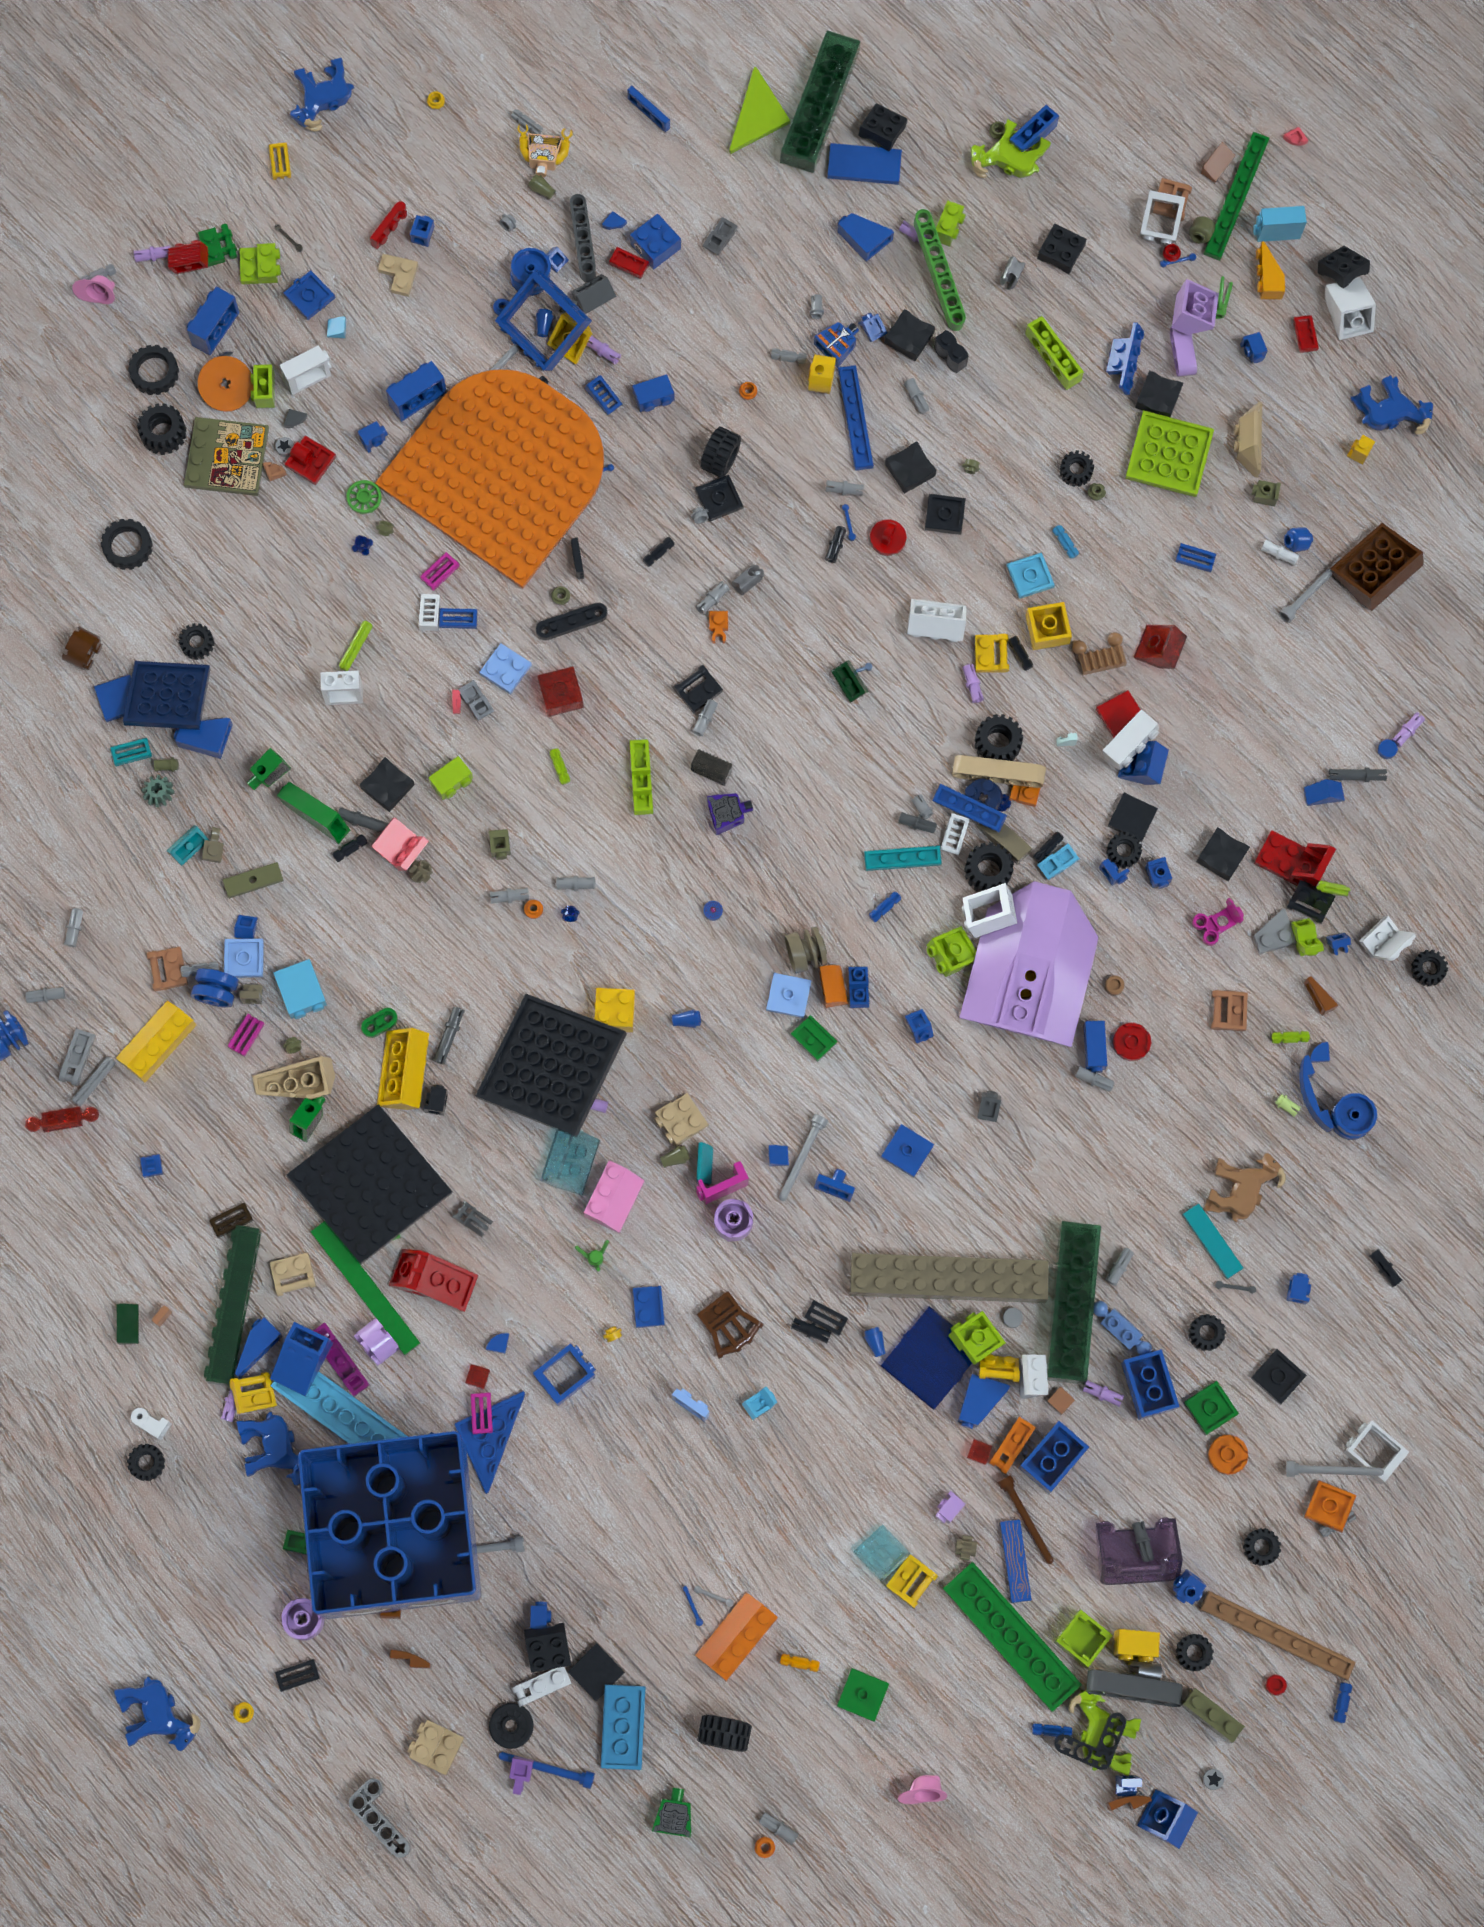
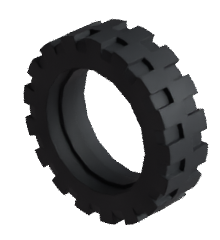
(153, 387)
(126, 526)

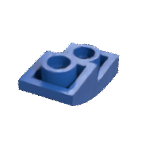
(858, 987)

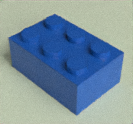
(212, 320)
(416, 391)
(1150, 1384)
(1053, 1457)

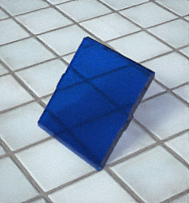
(928, 1359)

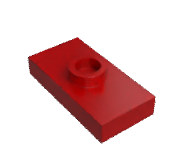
(629, 262)
(1305, 334)

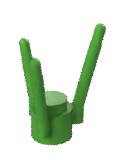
(1221, 308)
(595, 1257)

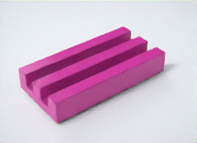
(441, 579)
(233, 1041)
(482, 1430)

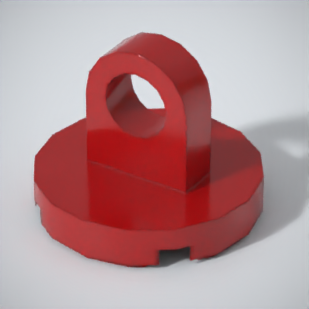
(888, 537)

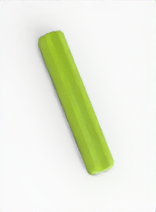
(355, 646)
(1333, 888)

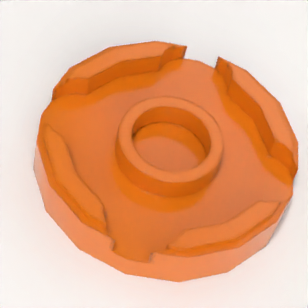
(1228, 1454)

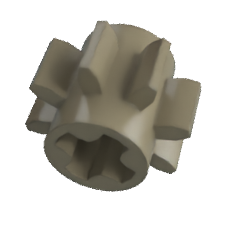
(420, 871)
(966, 1547)

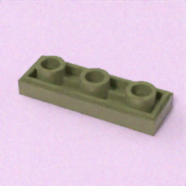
(242, 884)

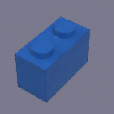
(653, 393)

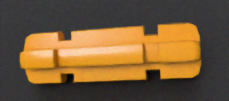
(799, 1662)

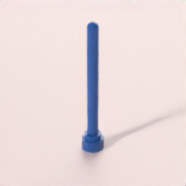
(585, 1779)

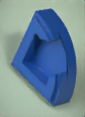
(614, 221)
(1320, 1053)
(498, 1343)

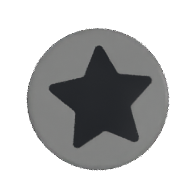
(284, 446)
(1213, 1779)

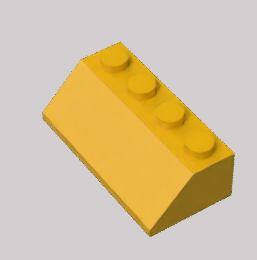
(156, 1041)
(403, 1069)

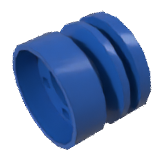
(10, 1033)

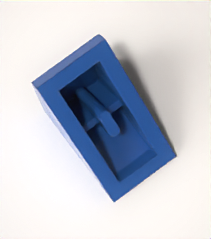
(1324, 792)

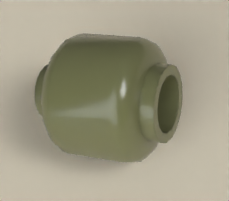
(1201, 230)

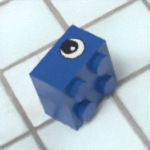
(655, 241)

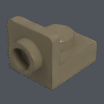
(251, 994)

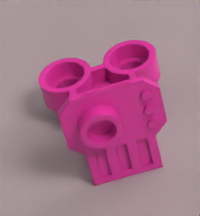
(1210, 925)

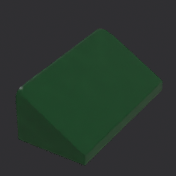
(849, 681)
(127, 1324)

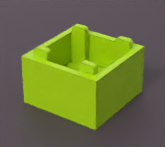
(1083, 1638)

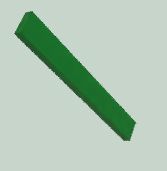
(1236, 196)
(366, 1289)

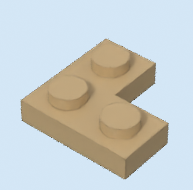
(402, 269)

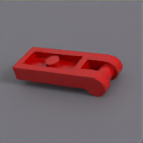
(389, 224)

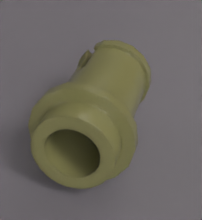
(166, 765)

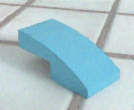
(1058, 862)

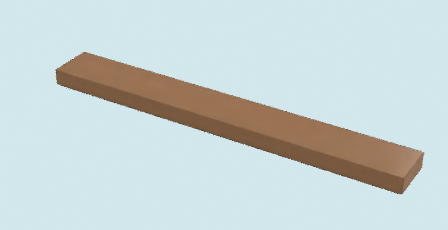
(1277, 1635)

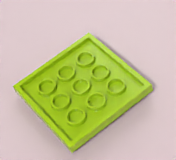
(1169, 453)

